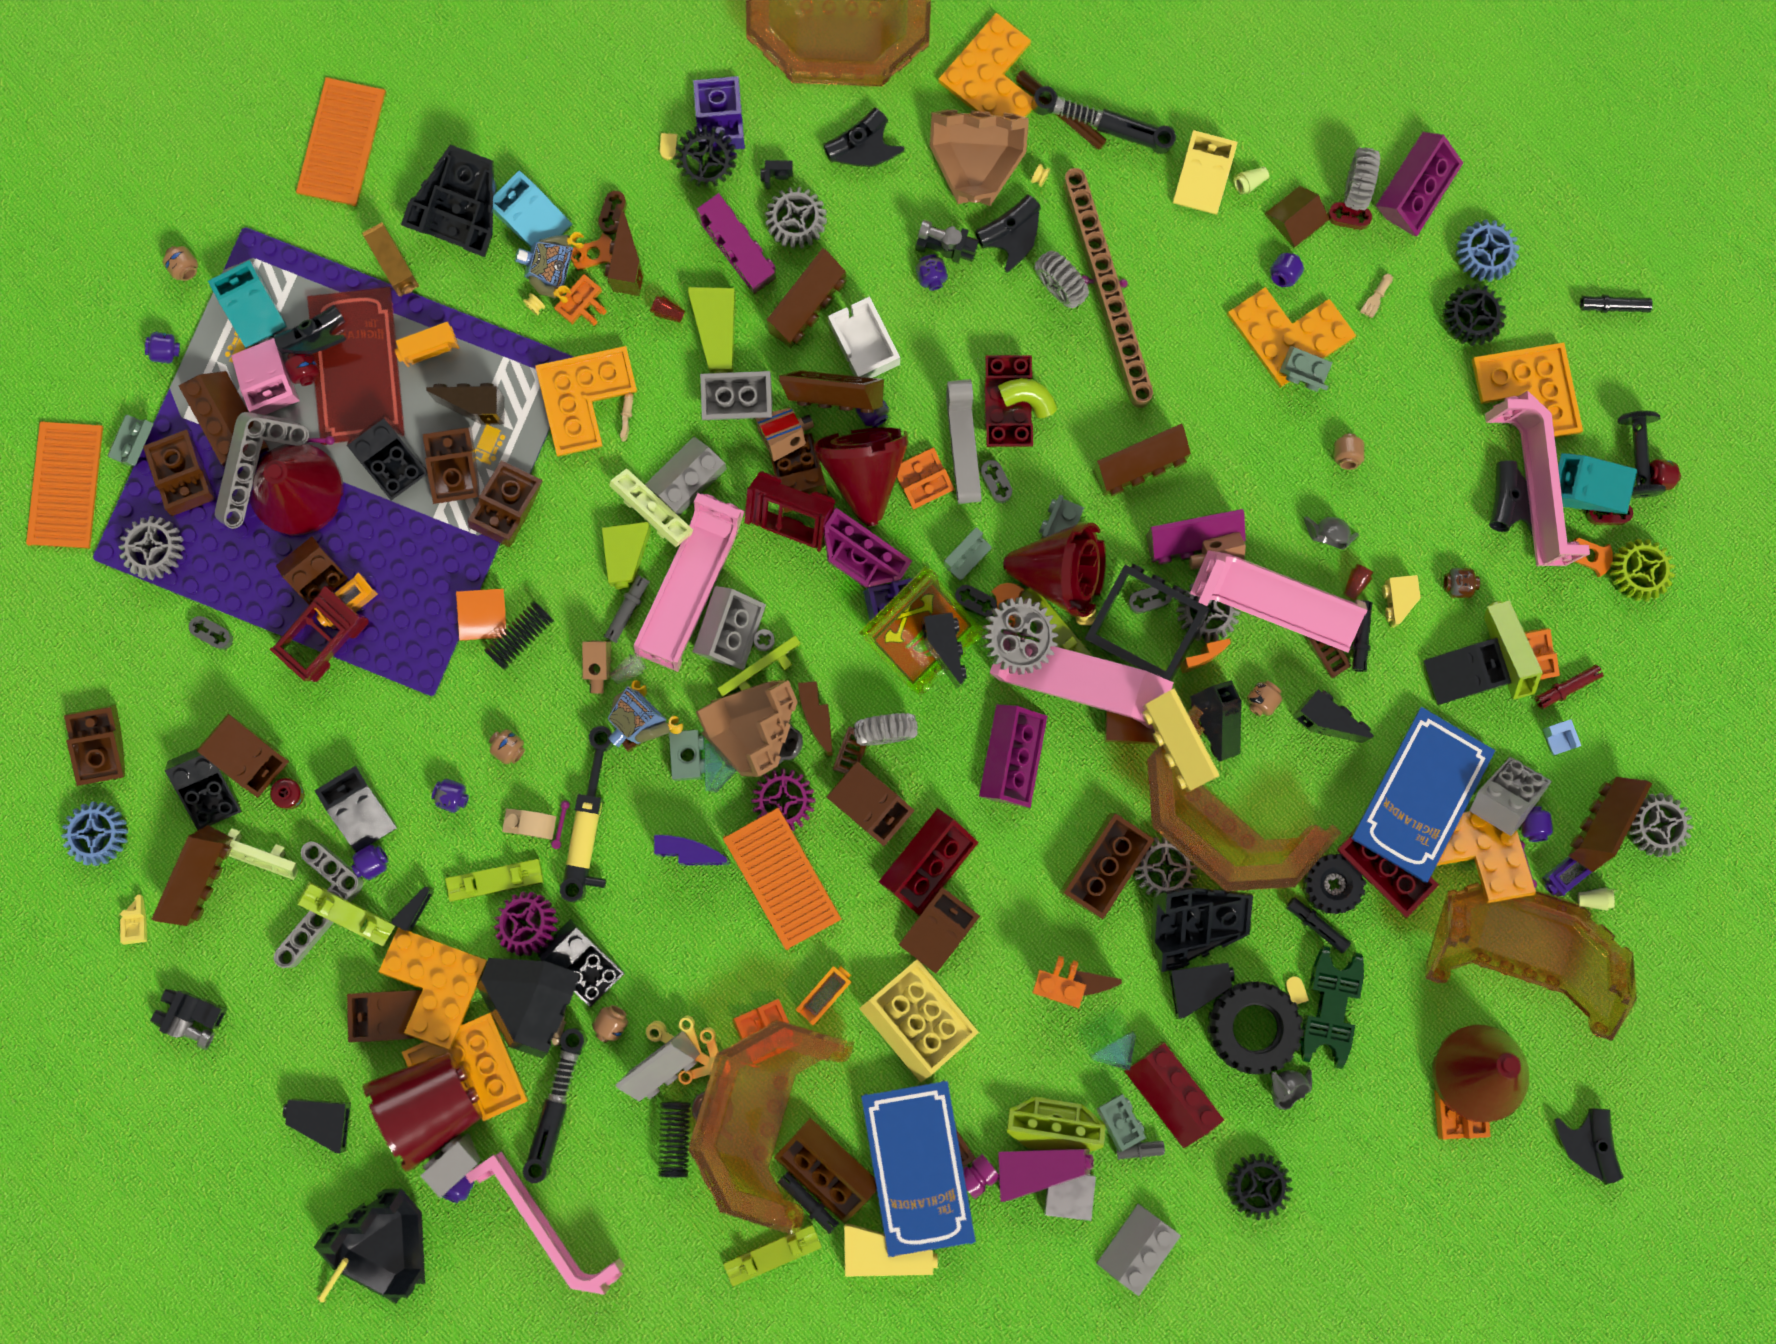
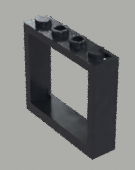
(1157, 583)

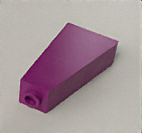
(1034, 1171)

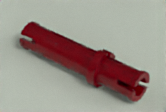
(1560, 691)

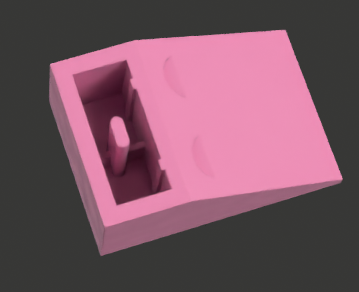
(264, 378)

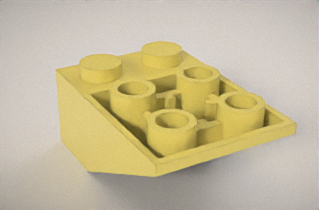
(1205, 172)

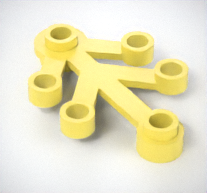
(707, 1060)

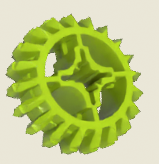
(1638, 561)

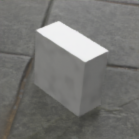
(1071, 1199)

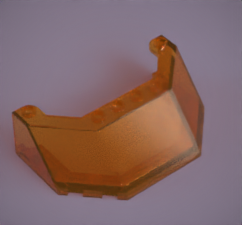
(839, 38)
(1223, 842)
(1539, 943)
(744, 1117)

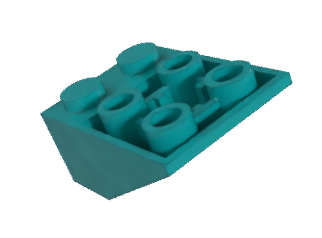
(247, 303)
(1595, 484)

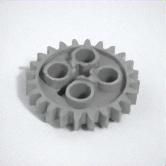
(1023, 614)

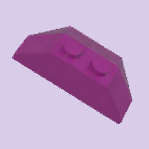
(861, 552)

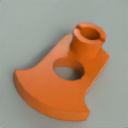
(601, 244)
(1602, 559)
(1007, 591)

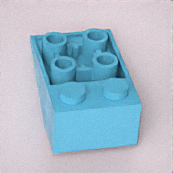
(528, 211)

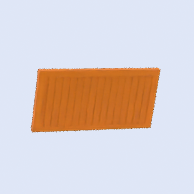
(341, 141)
(64, 485)
(782, 878)

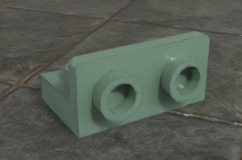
(1306, 367)
(130, 440)
(1063, 515)
(967, 554)
(1121, 1122)

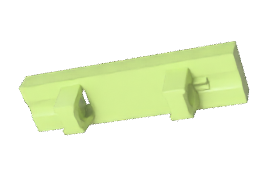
(651, 507)
(269, 861)

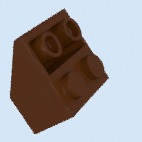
(310, 570)

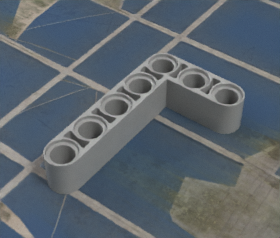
(959, 407)
(249, 459)
(307, 924)

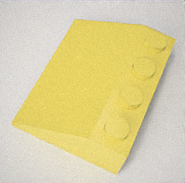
(919, 1020)

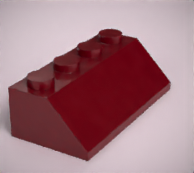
(928, 861)
(1392, 882)
(1174, 1095)

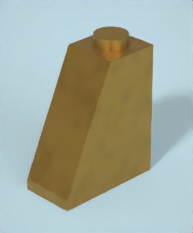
(390, 259)

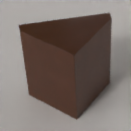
(1298, 215)

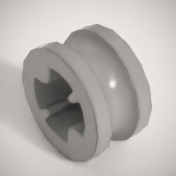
(765, 633)

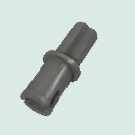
(1143, 1149)

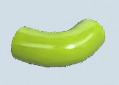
(1031, 392)

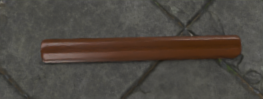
(1084, 130)

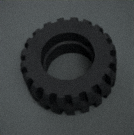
(1286, 1018)

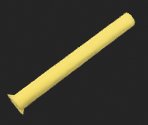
(322, 1297)

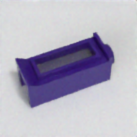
(1564, 877)

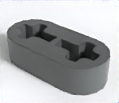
(1000, 478)
(1151, 604)
(208, 637)

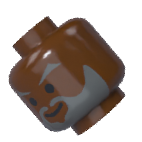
(1461, 582)

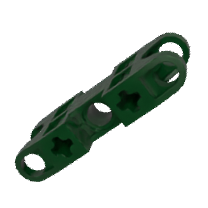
(1332, 1007)

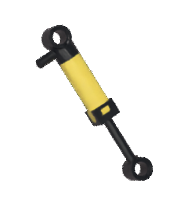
(588, 810)

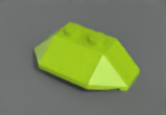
(1055, 1125)

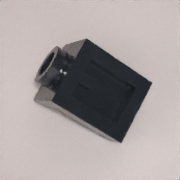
(778, 169)

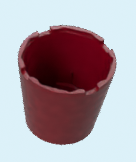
(423, 1107)

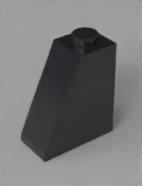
(1198, 986)
(320, 1120)

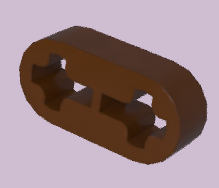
(607, 211)

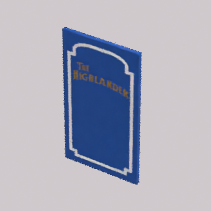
(1423, 794)
(918, 1169)

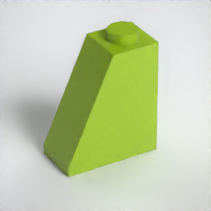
(624, 552)

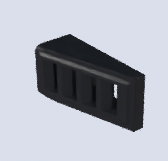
(409, 915)

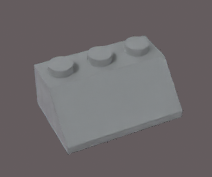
(736, 395)
(686, 475)
(729, 627)
(659, 1068)
(1138, 1249)

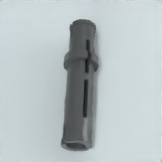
(626, 609)

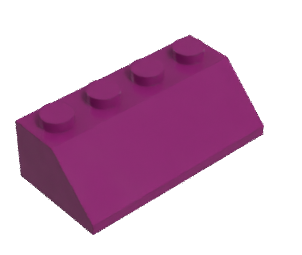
(1420, 183)
(1187, 536)
(1013, 755)

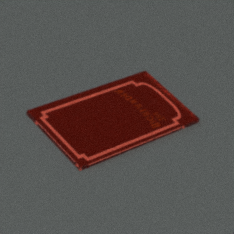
(360, 375)

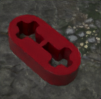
(1349, 221)
(1609, 519)

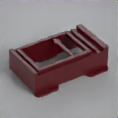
(768, 489)
(340, 615)

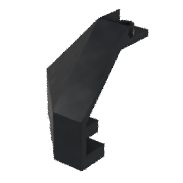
(527, 1000)
(380, 1245)

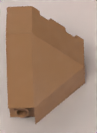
(977, 151)
(750, 726)

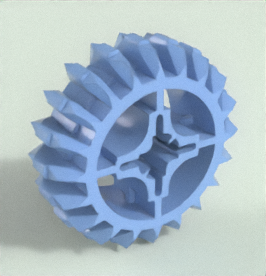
(1489, 233)
(95, 843)

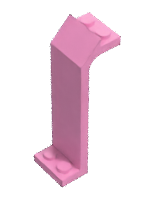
(1542, 478)
(689, 582)
(1278, 599)
(1089, 681)
(543, 1230)

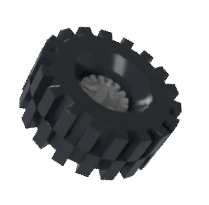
(1337, 900)

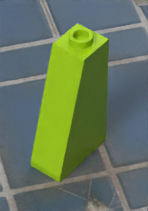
(716, 325)
(1515, 647)

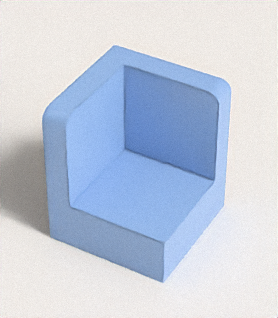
(1561, 737)

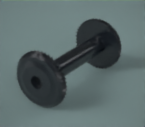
(1641, 452)

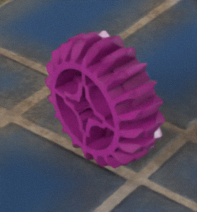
(783, 779)
(515, 942)

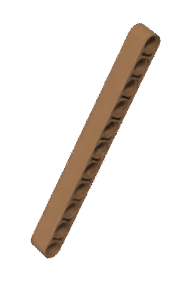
(1107, 276)

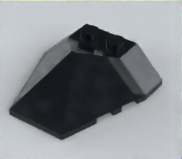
(456, 201)
(1195, 921)

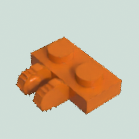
(583, 294)
(1060, 988)

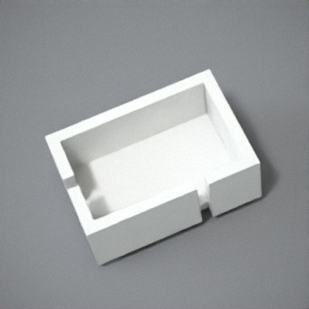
(864, 339)

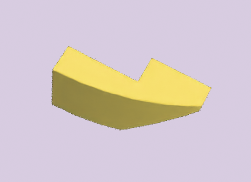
(133, 923)

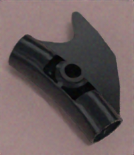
(863, 143)
(1014, 239)
(312, 334)
(1510, 498)
(1583, 1143)

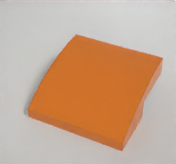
(923, 478)
(480, 614)
(1543, 649)
(1208, 653)
(759, 1018)
(1454, 1126)

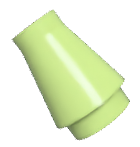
(1249, 180)
(1598, 899)

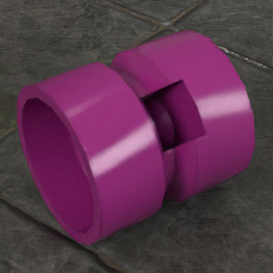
(979, 1176)

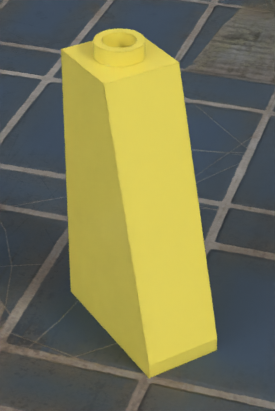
(868, 1256)

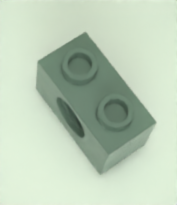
(679, 743)

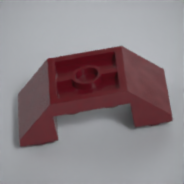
(1011, 424)

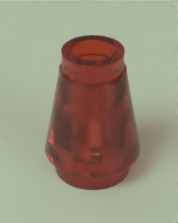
(666, 309)
(1358, 581)

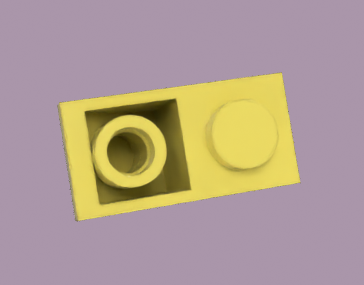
(1401, 597)

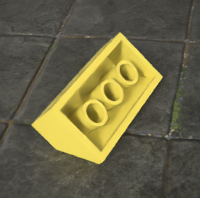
(1180, 741)

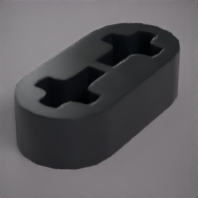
(978, 596)

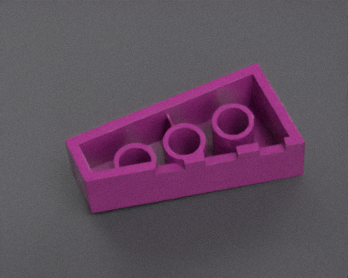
(735, 243)

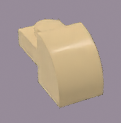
(529, 823)

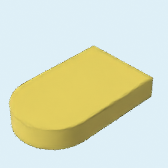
(668, 146)
(1296, 990)

